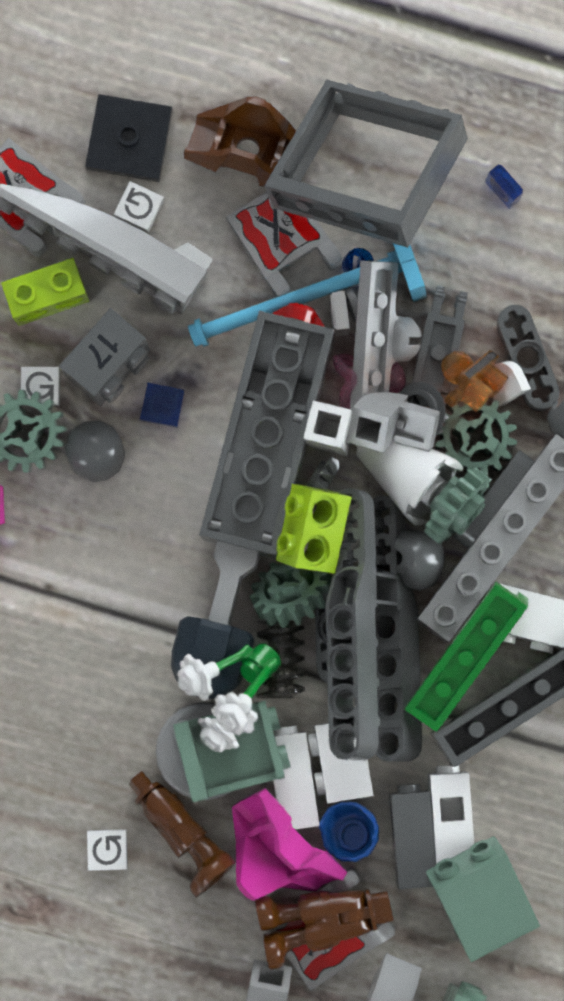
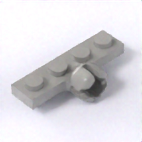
(379, 333)

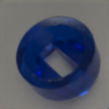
(363, 255)

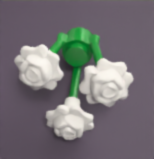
(231, 712)

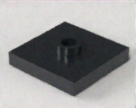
(129, 138)

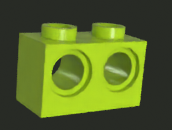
(45, 292)
(321, 530)

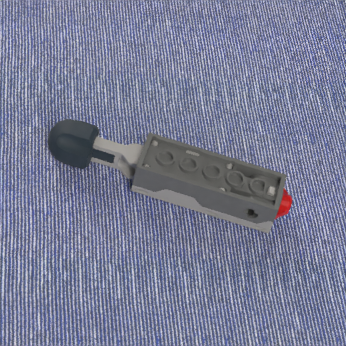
(256, 474)

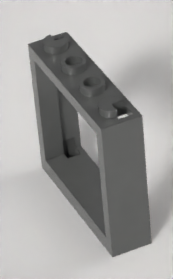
(348, 212)

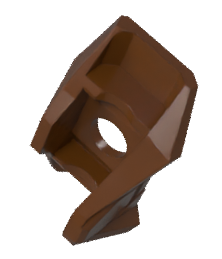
(224, 127)

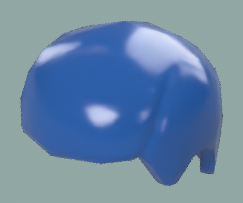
(349, 831)

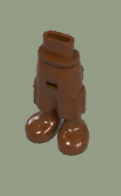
(181, 832)
(326, 917)

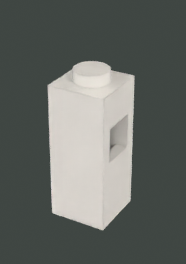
(328, 428)
(297, 788)
(451, 811)

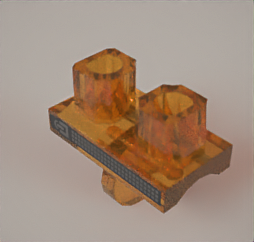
(474, 380)

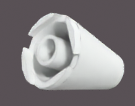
(410, 476)

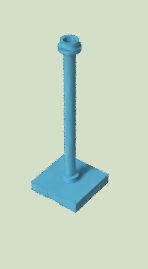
(402, 255)

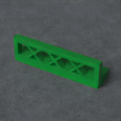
(467, 656)

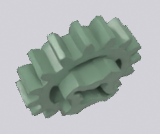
(491, 445)
(31, 447)
(457, 505)
(289, 594)

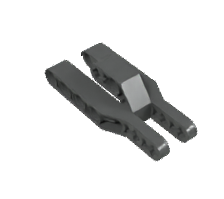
(358, 643)

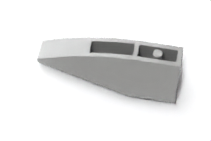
(110, 244)

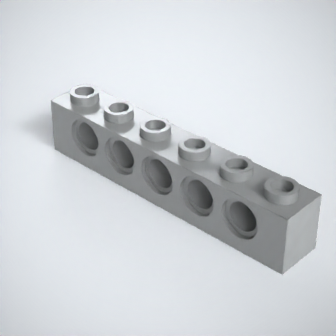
(496, 544)

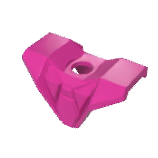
(273, 852)

